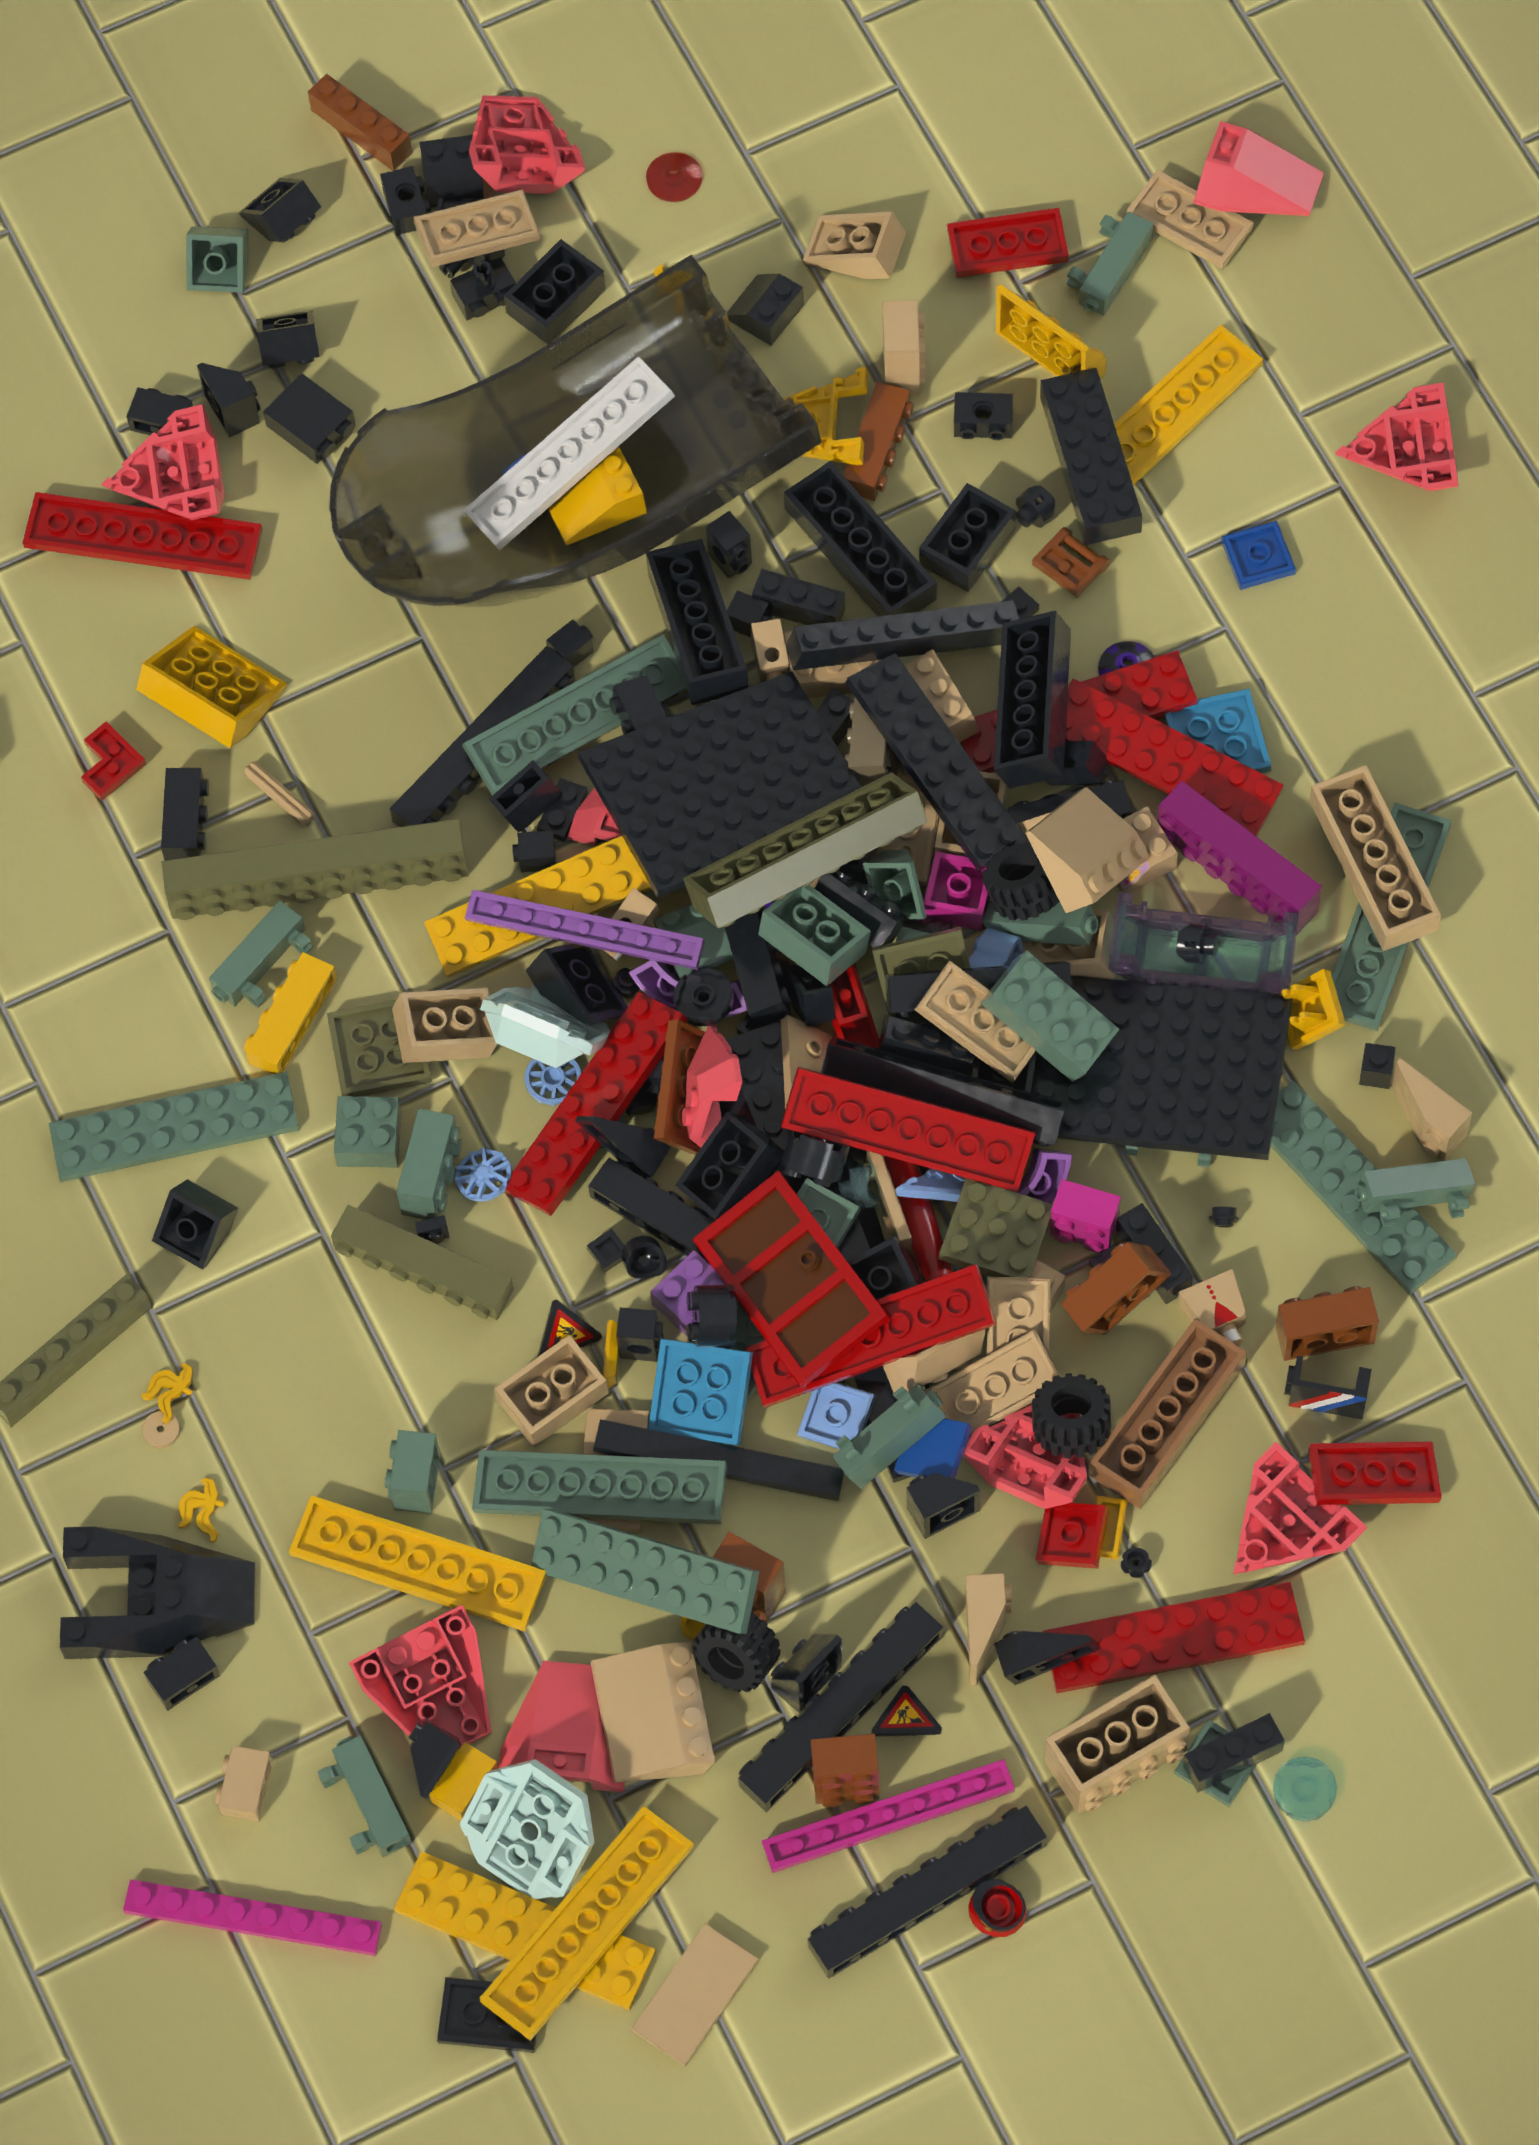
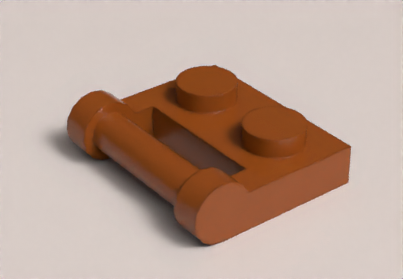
(1066, 568)

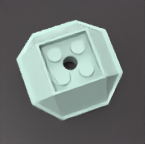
(539, 1028)
(504, 1835)

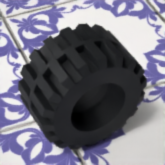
(1018, 883)
(1065, 1396)
(736, 1658)

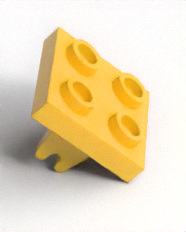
(1314, 1009)

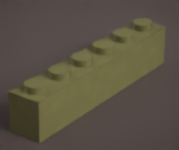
(422, 1263)
(71, 1348)

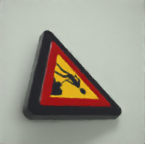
(565, 1322)
(906, 1717)

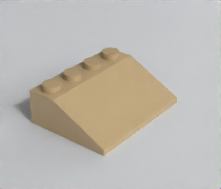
(1085, 849)
(653, 1713)

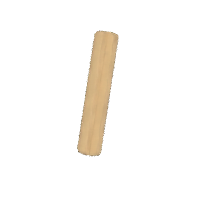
(279, 793)

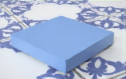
(835, 1413)

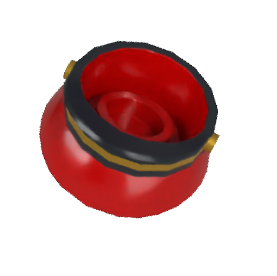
(997, 1908)

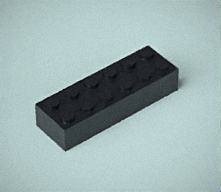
(1090, 456)
(859, 543)
(697, 621)
(1032, 699)

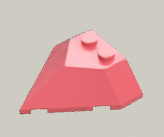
(1410, 441)
(176, 467)
(710, 1079)
(1018, 1465)
(1284, 1520)

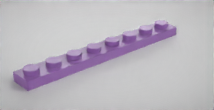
(585, 929)

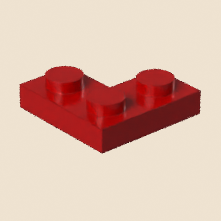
(117, 761)

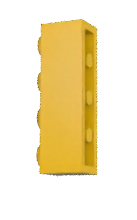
(290, 1014)

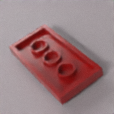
(1007, 242)
(1374, 1473)

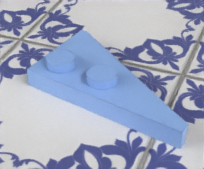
(933, 1185)

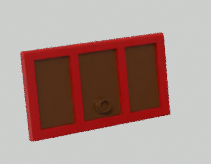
(790, 1279)

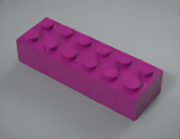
(1237, 857)

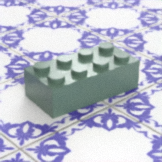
(1049, 1016)

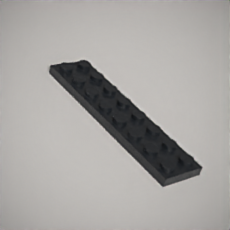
(935, 760)

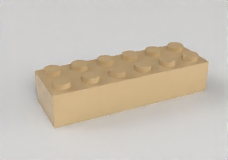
(1375, 858)

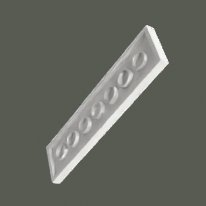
(569, 453)

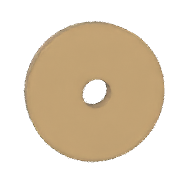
(156, 1438)

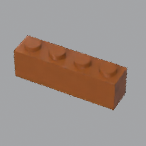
(360, 122)
(880, 432)

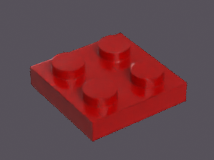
(1072, 1535)

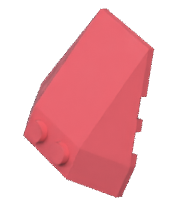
(521, 147)

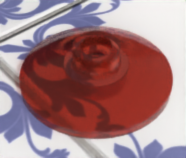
(675, 186)

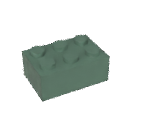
(814, 933)
(428, 1165)

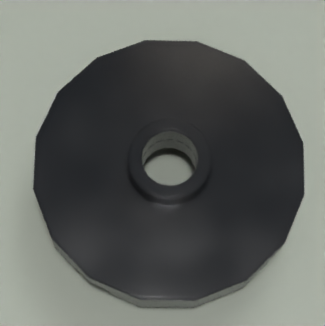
(700, 984)

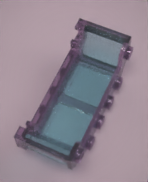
(1248, 957)

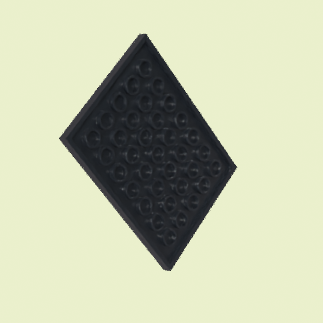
(717, 778)
(1180, 1072)

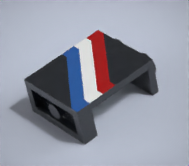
(1327, 1397)

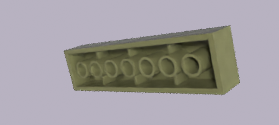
(805, 850)

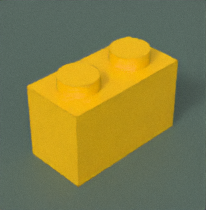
(461, 1780)

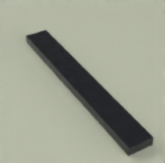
(742, 1463)

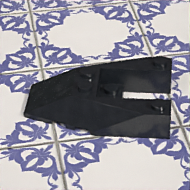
(172, 1593)

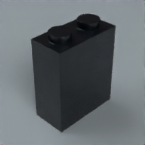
(309, 418)

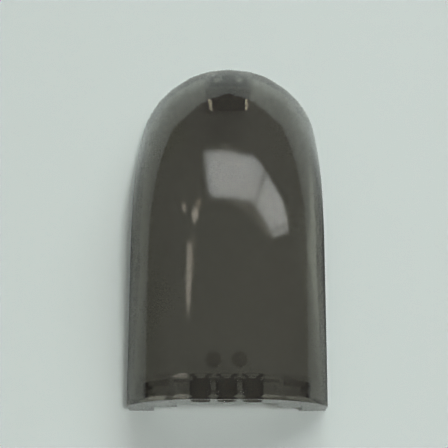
(420, 465)

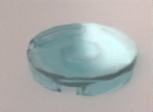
(1304, 1788)

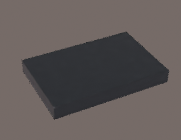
(472, 2024)

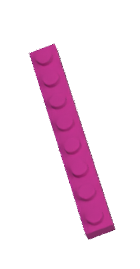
(888, 1816)
(252, 1917)

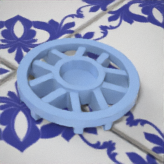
(551, 1079)
(483, 1174)

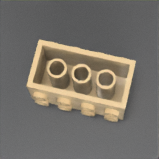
(1117, 1745)

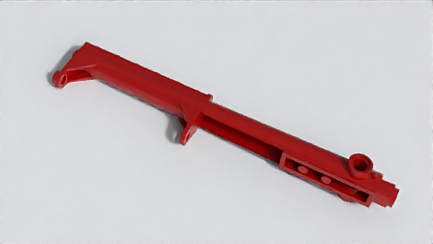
(856, 1024)

